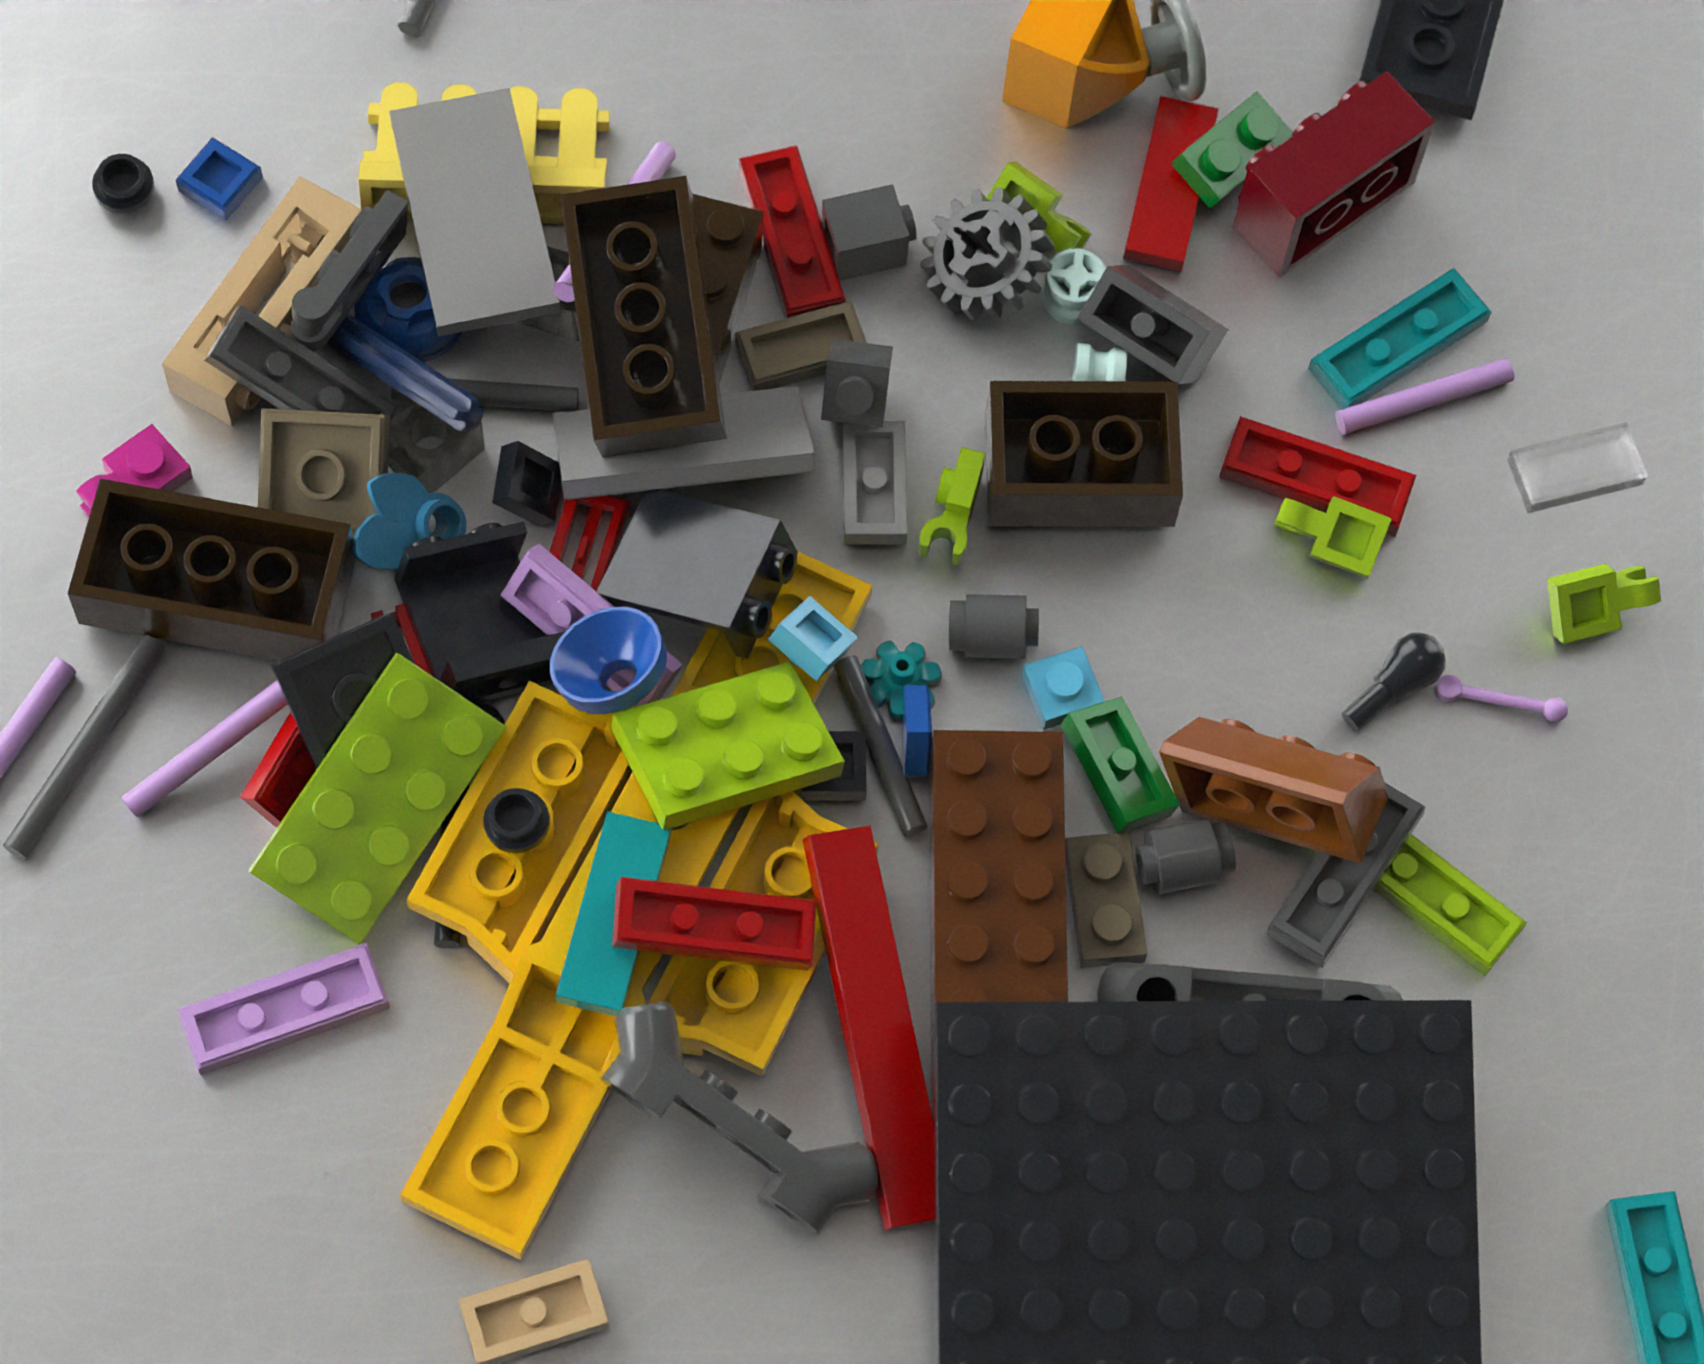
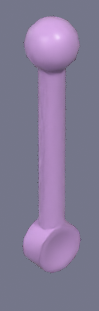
(1450, 689)

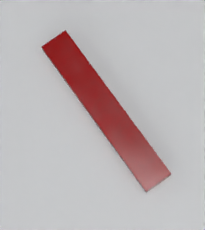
(875, 1021)

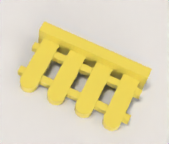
(571, 172)

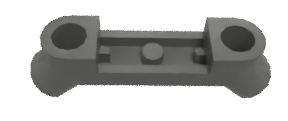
(1180, 983)
(803, 1183)

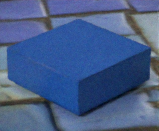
(219, 178)
(916, 730)

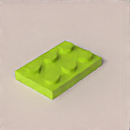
(726, 745)

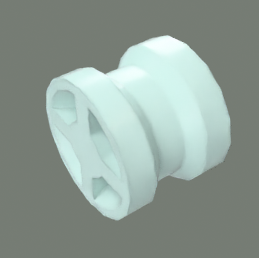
(1073, 270)
(1099, 365)

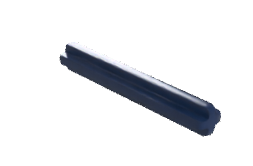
(407, 374)

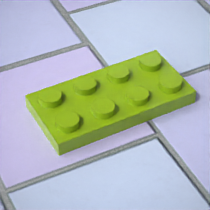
(377, 798)

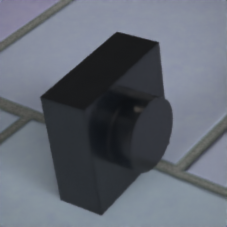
(527, 483)
(852, 782)

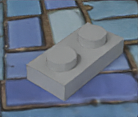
(874, 484)

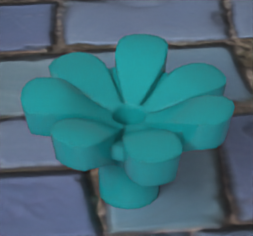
(898, 669)

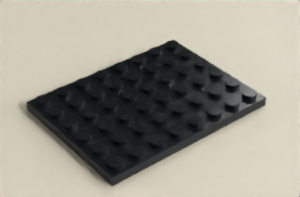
(1205, 1182)

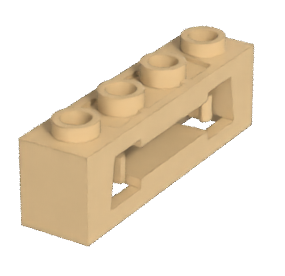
(307, 224)

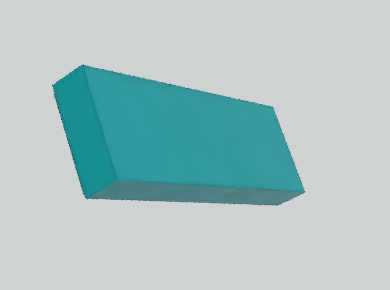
(1399, 340)
(594, 971)
(1658, 1278)

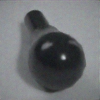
(1410, 666)

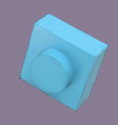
(813, 638)
(1061, 686)

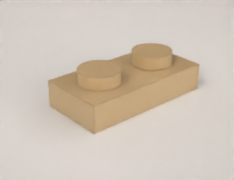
(533, 1313)

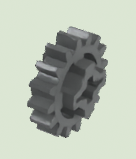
(977, 280)

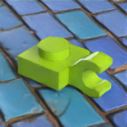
(1042, 197)
(958, 492)
(1343, 536)
(1591, 599)

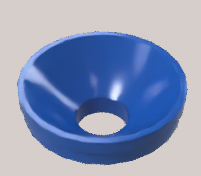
(408, 328)
(600, 647)

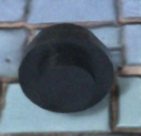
(123, 183)
(516, 820)

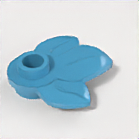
(403, 518)

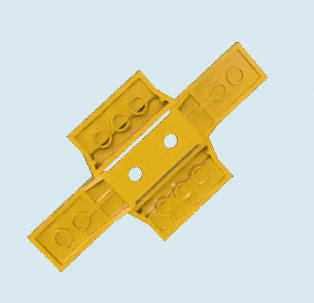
(543, 1061)

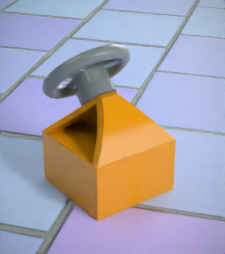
(1091, 53)

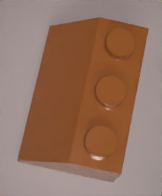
(1275, 786)

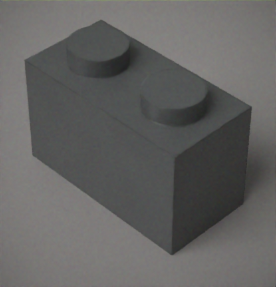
(1152, 324)

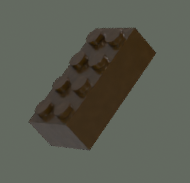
(643, 316)
(210, 572)

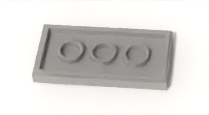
(474, 212)
(763, 440)

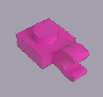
(140, 461)

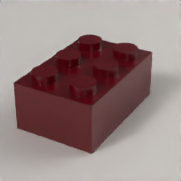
(1332, 172)

